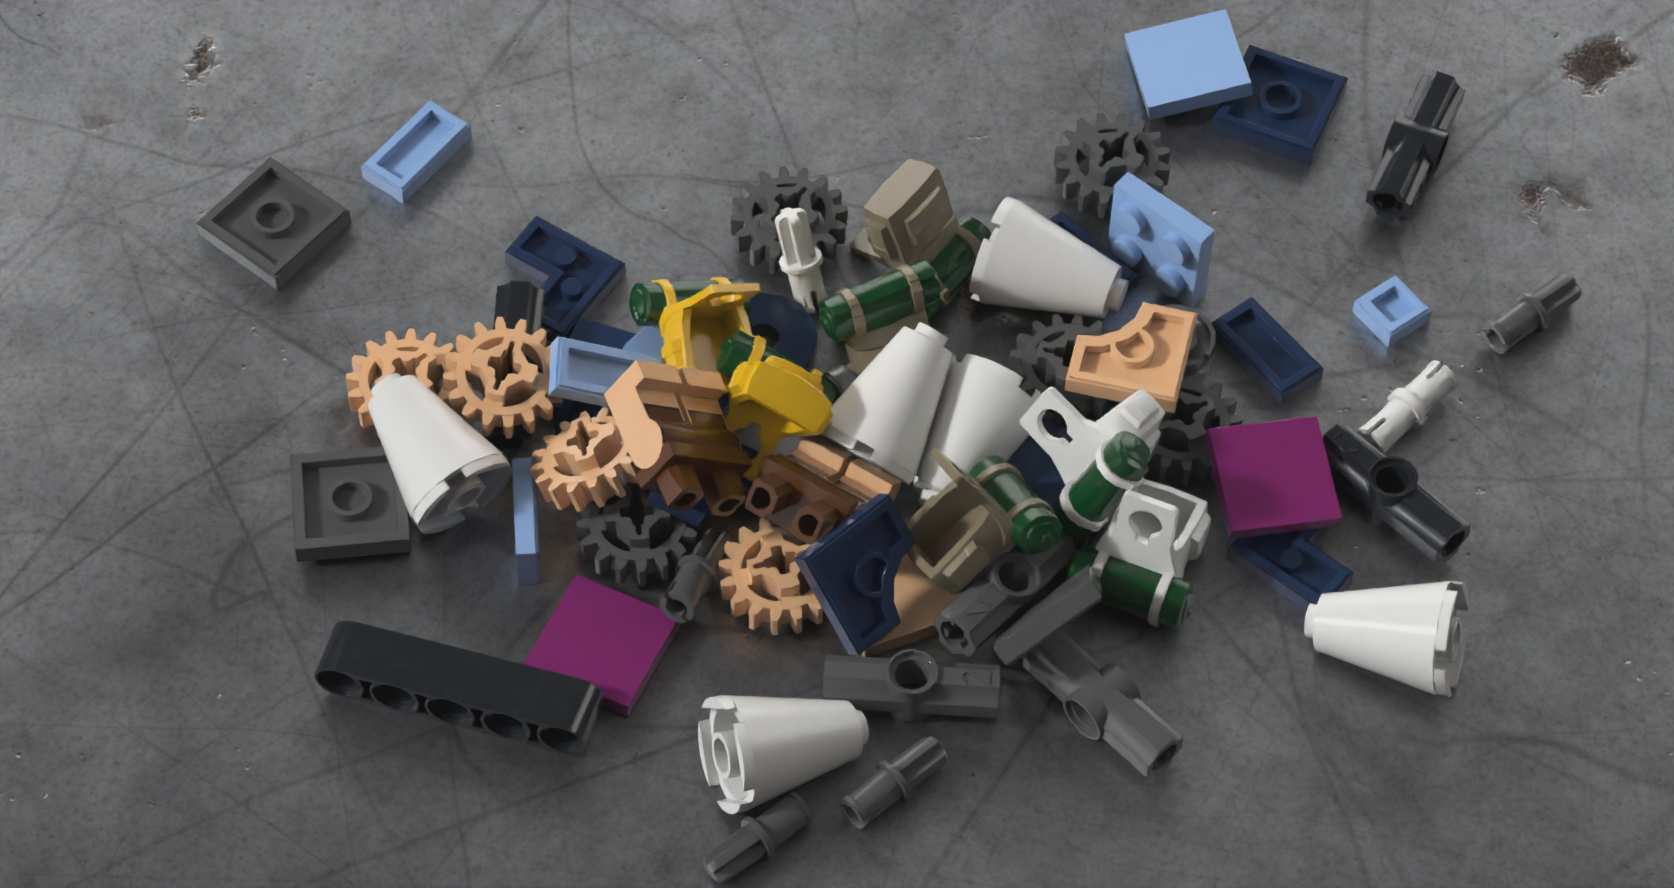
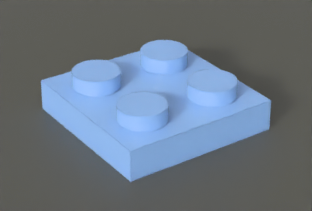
(1160, 240)

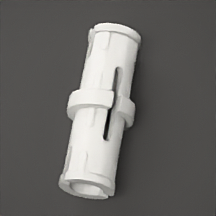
(1408, 406)

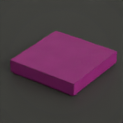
(1273, 477)
(604, 641)

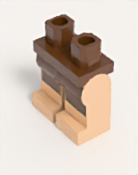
(679, 435)
(815, 488)

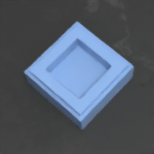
(1391, 311)

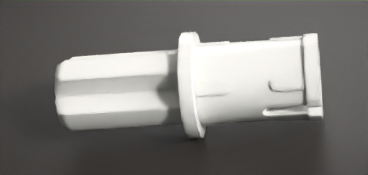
(800, 257)

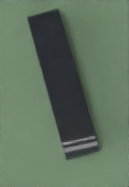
(459, 687)

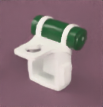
(1100, 459)
(1146, 553)

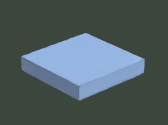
(1188, 64)

